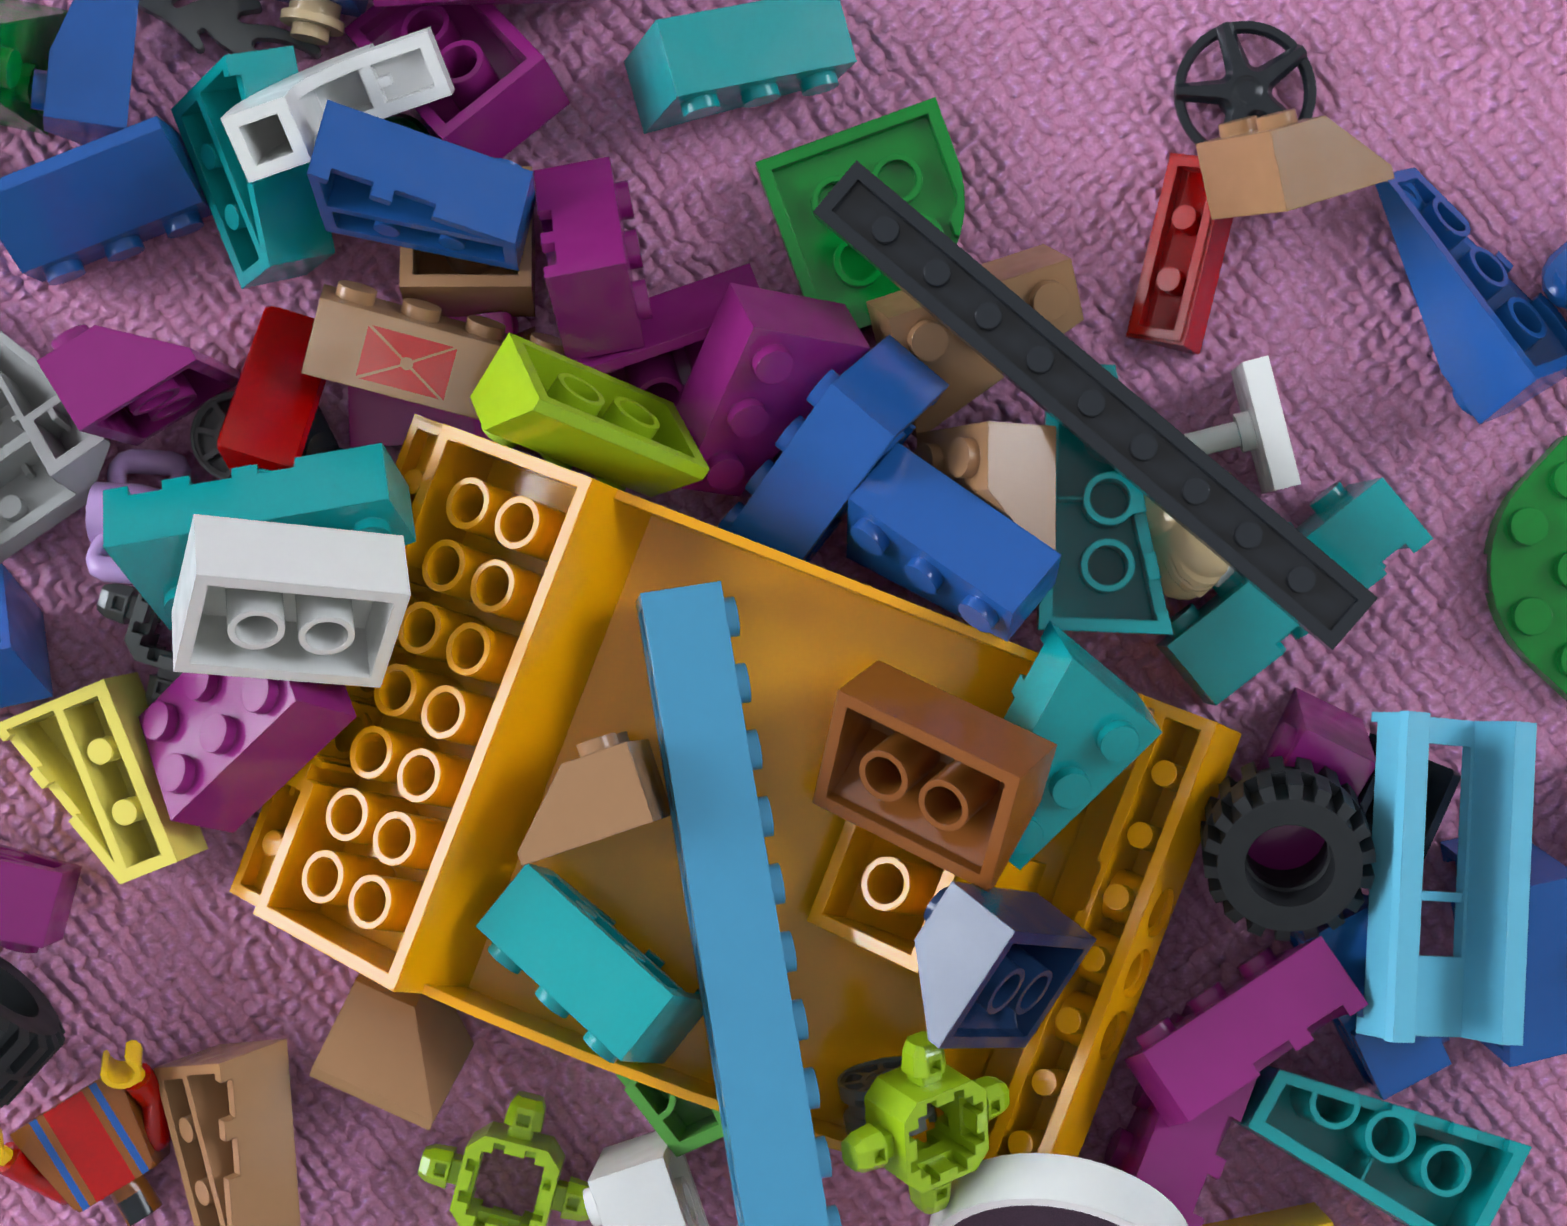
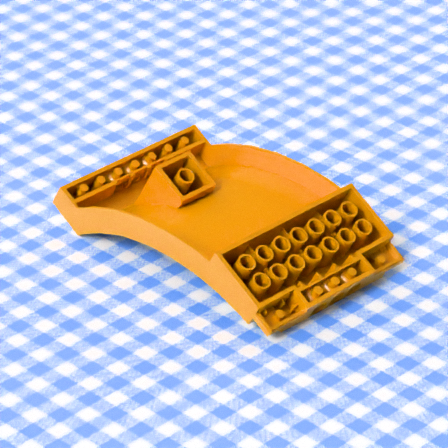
(534, 644)

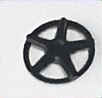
(1244, 88)

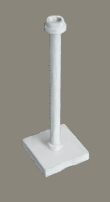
(1256, 428)

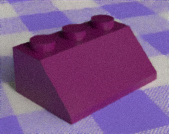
(672, 335)
(130, 383)

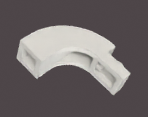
(282, 121)

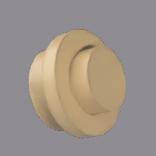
(313, 20)

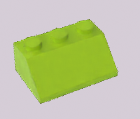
(585, 420)

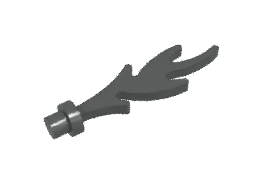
(222, 24)

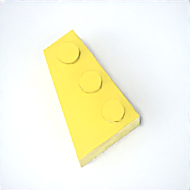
(101, 771)

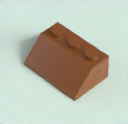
(931, 772)

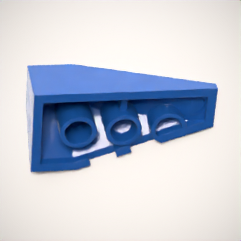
(88, 71)
(1483, 328)

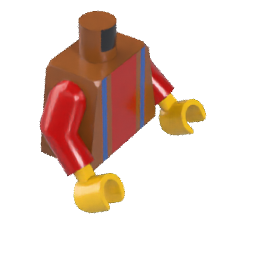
(96, 1141)

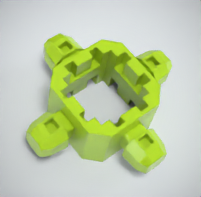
(893, 1111)
(516, 1138)

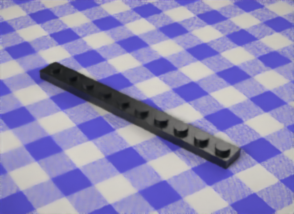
(1095, 406)

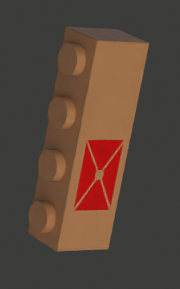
(404, 347)

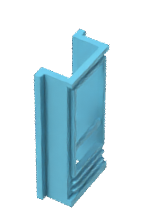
(1484, 982)

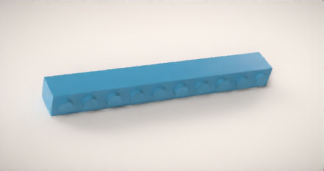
(732, 908)

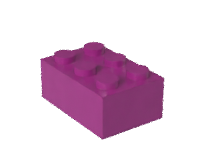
(236, 741)

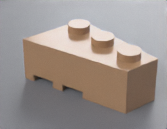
(1036, 275)
(234, 1133)

